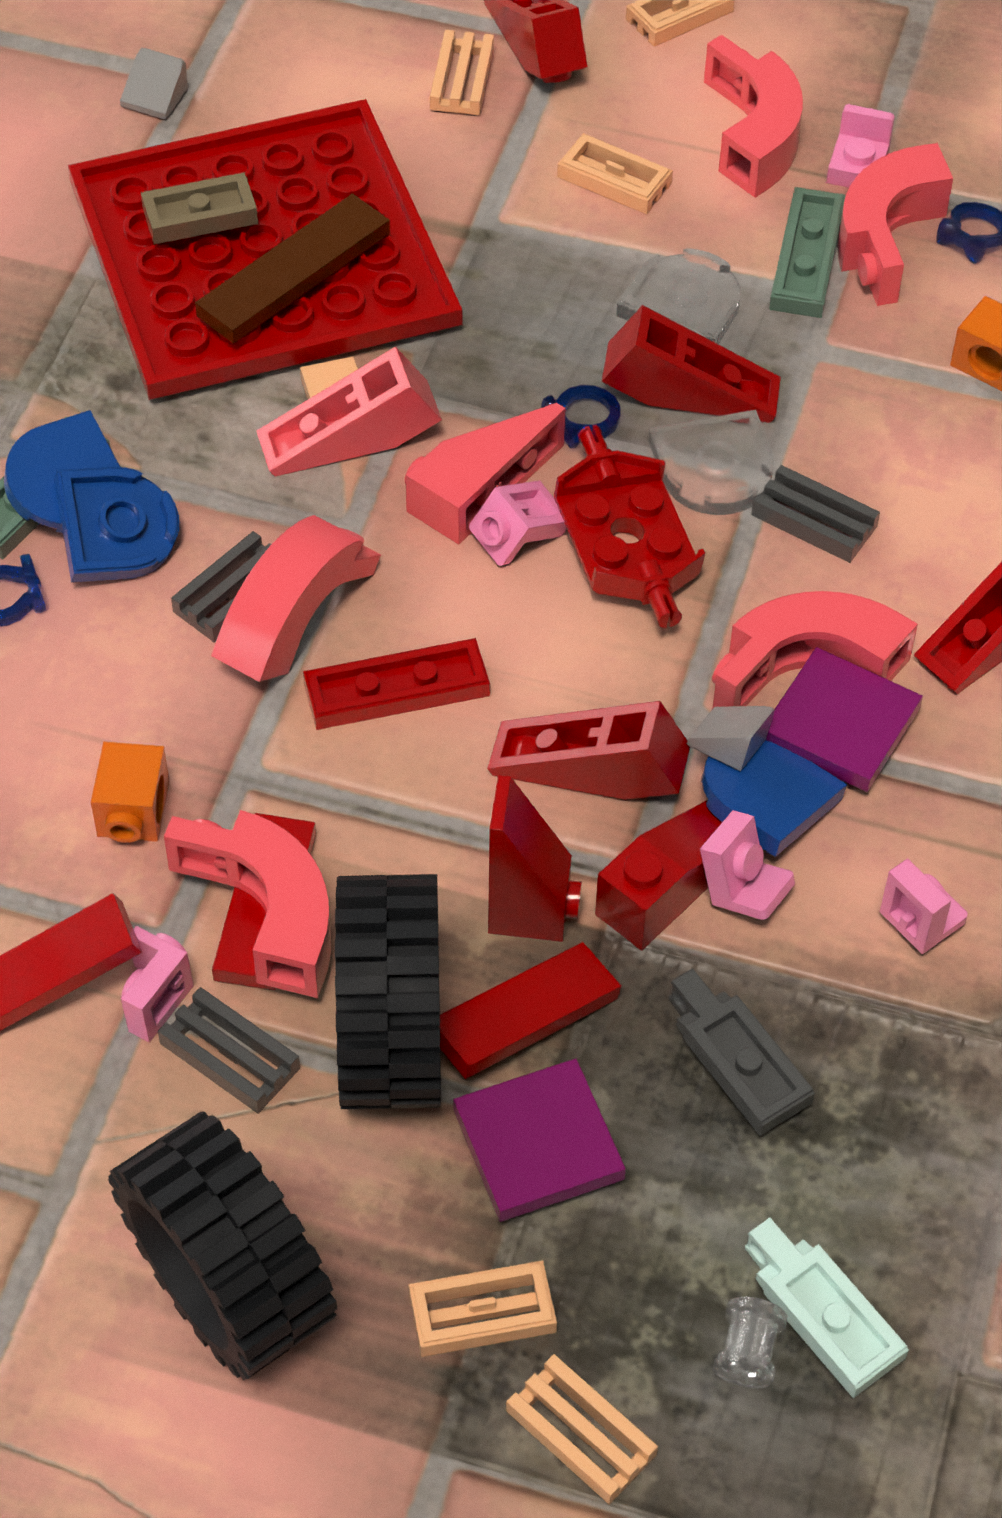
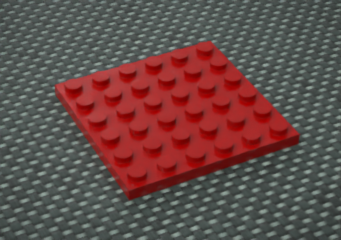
(295, 175)

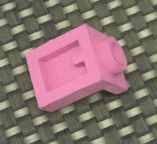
(862, 140)
(514, 517)
(736, 869)
(920, 907)
(157, 984)

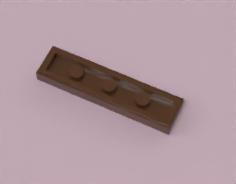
(292, 268)

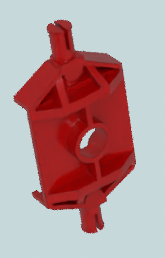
(626, 494)

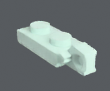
(825, 1308)

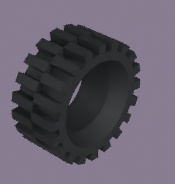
(387, 991)
(223, 1244)

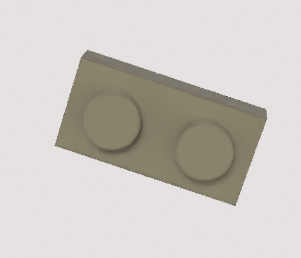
(199, 208)

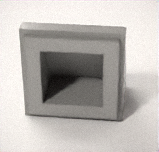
(155, 83)
(732, 733)

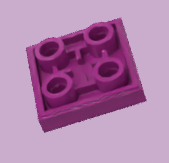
(843, 718)
(538, 1139)

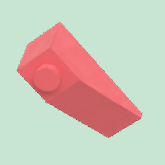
(352, 418)
(462, 471)

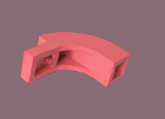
(765, 142)
(885, 195)
(284, 593)
(789, 628)
(281, 876)

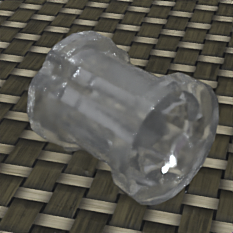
(750, 1342)

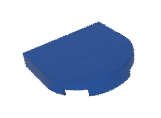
(37, 456)
(114, 523)
(777, 789)

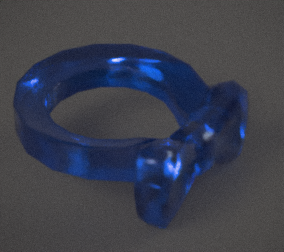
(973, 245)
(593, 392)
(29, 600)

